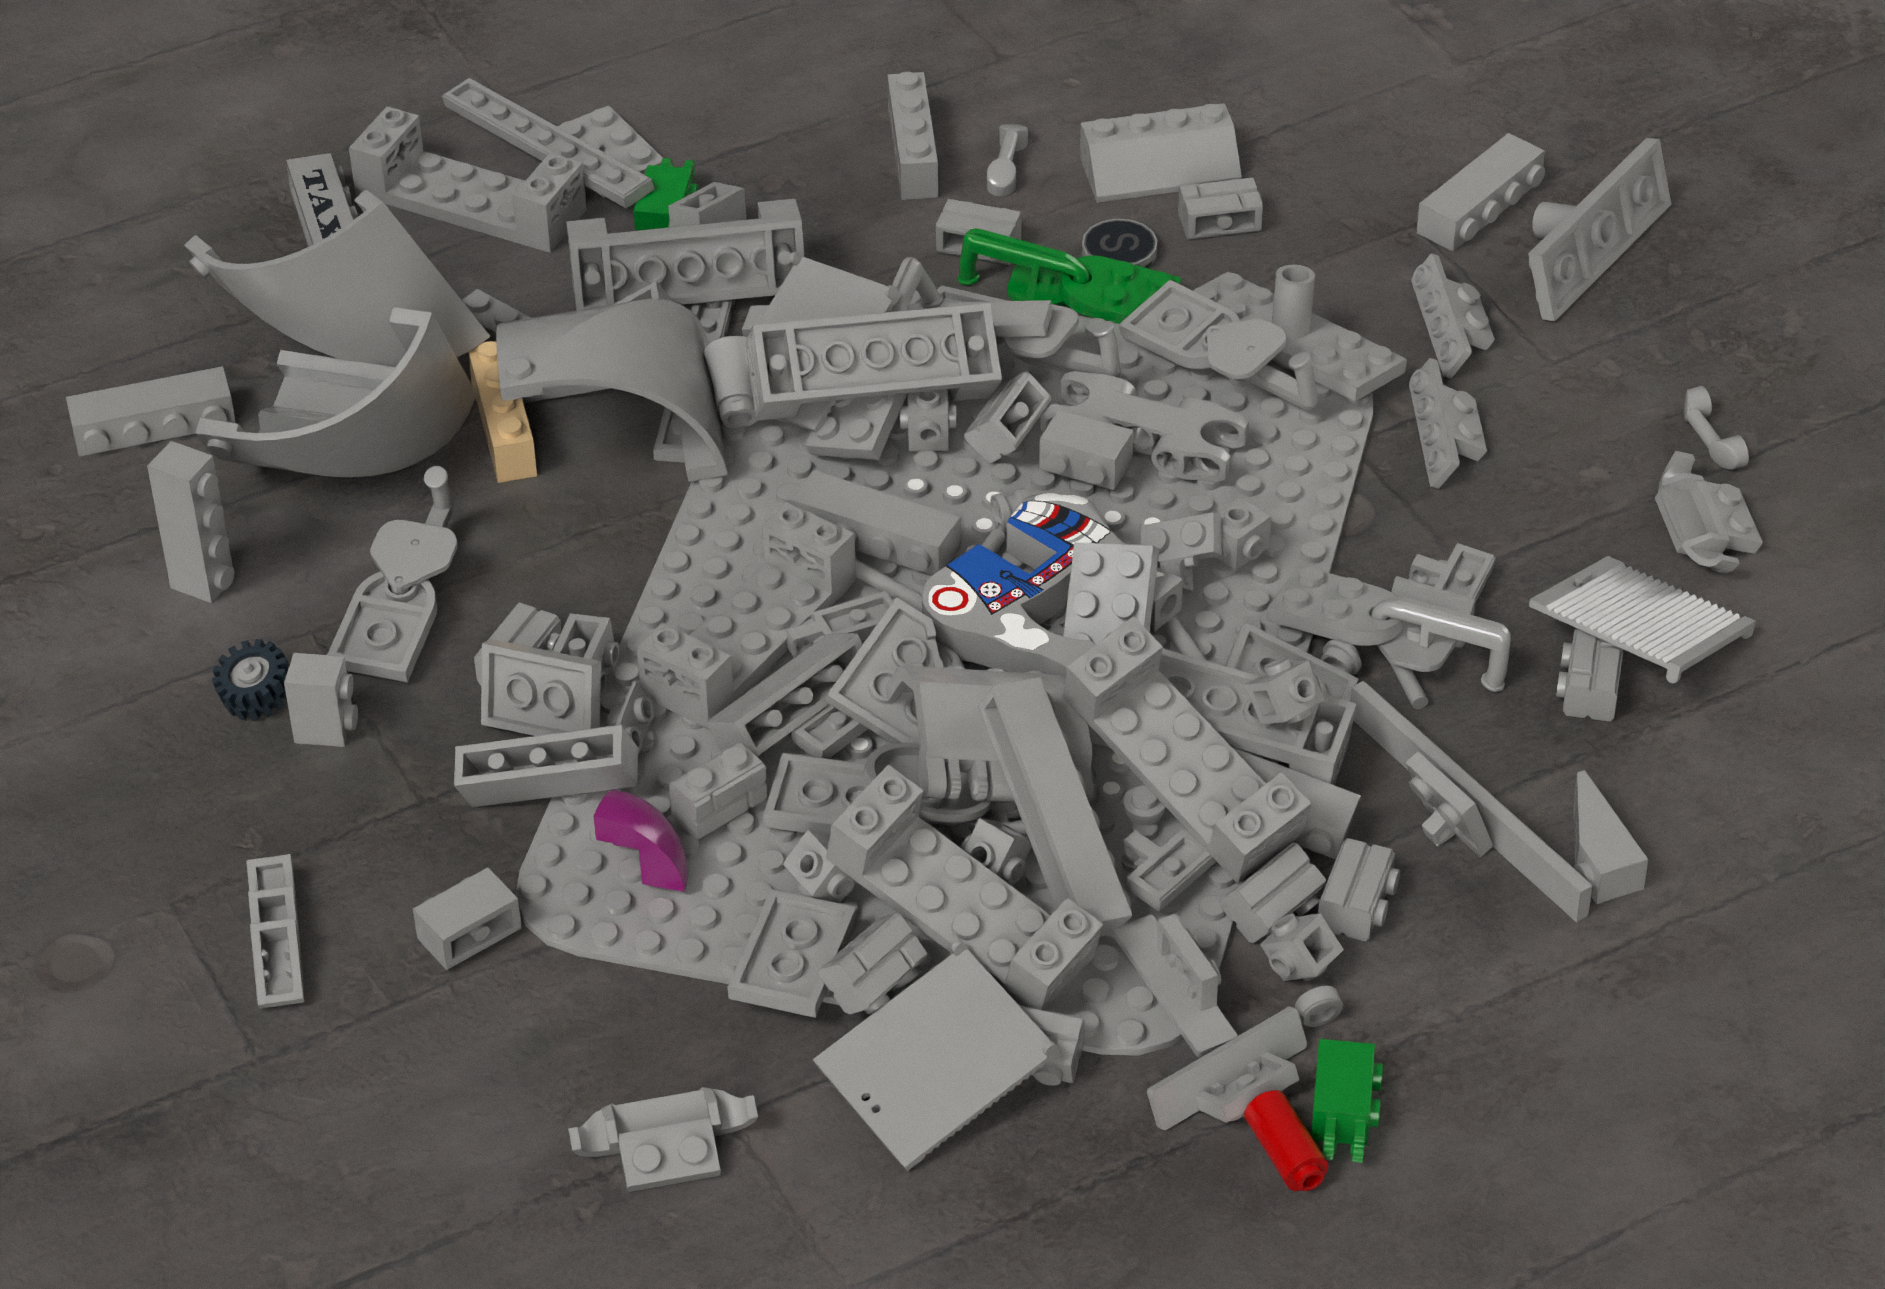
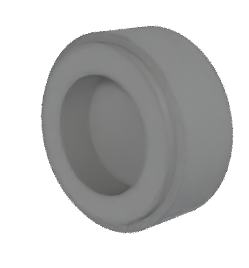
(1319, 1006)

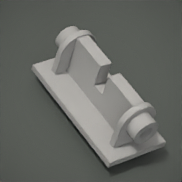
(633, 712)

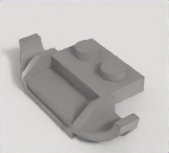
(1705, 516)
(665, 1136)

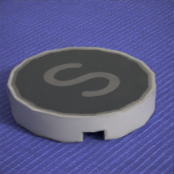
(1121, 241)

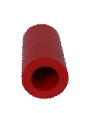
(1286, 1141)

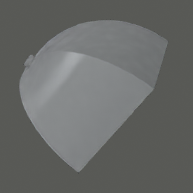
(345, 288)
(627, 346)
(382, 412)

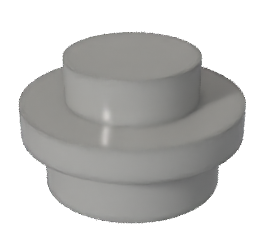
(1342, 656)
(1142, 806)

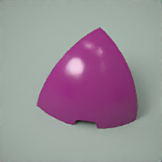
(641, 826)

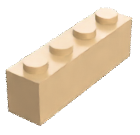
(503, 421)

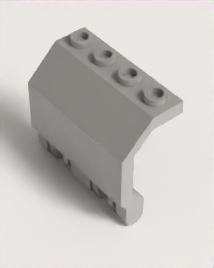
(956, 735)

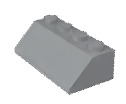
(1158, 152)

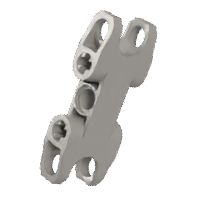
(1169, 434)

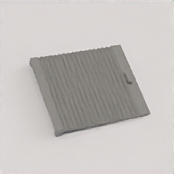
(821, 292)
(1642, 615)
(936, 1056)

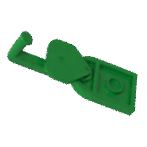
(1086, 284)

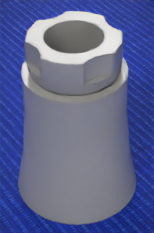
(731, 380)

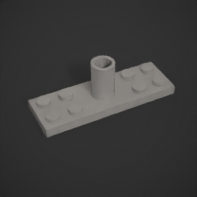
(1590, 237)
(1338, 356)

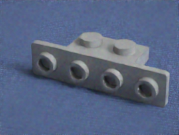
(1451, 315)
(1446, 423)
(1179, 978)
(1232, 1074)

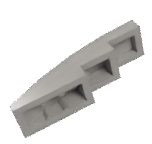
(275, 931)

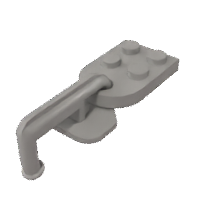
(1209, 335)
(1048, 349)
(863, 424)
(398, 604)
(1403, 628)

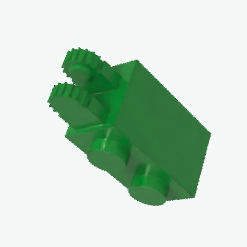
(670, 186)
(1343, 1096)

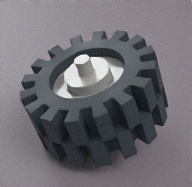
(252, 679)

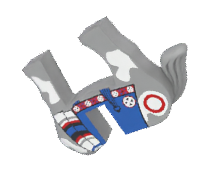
(994, 610)

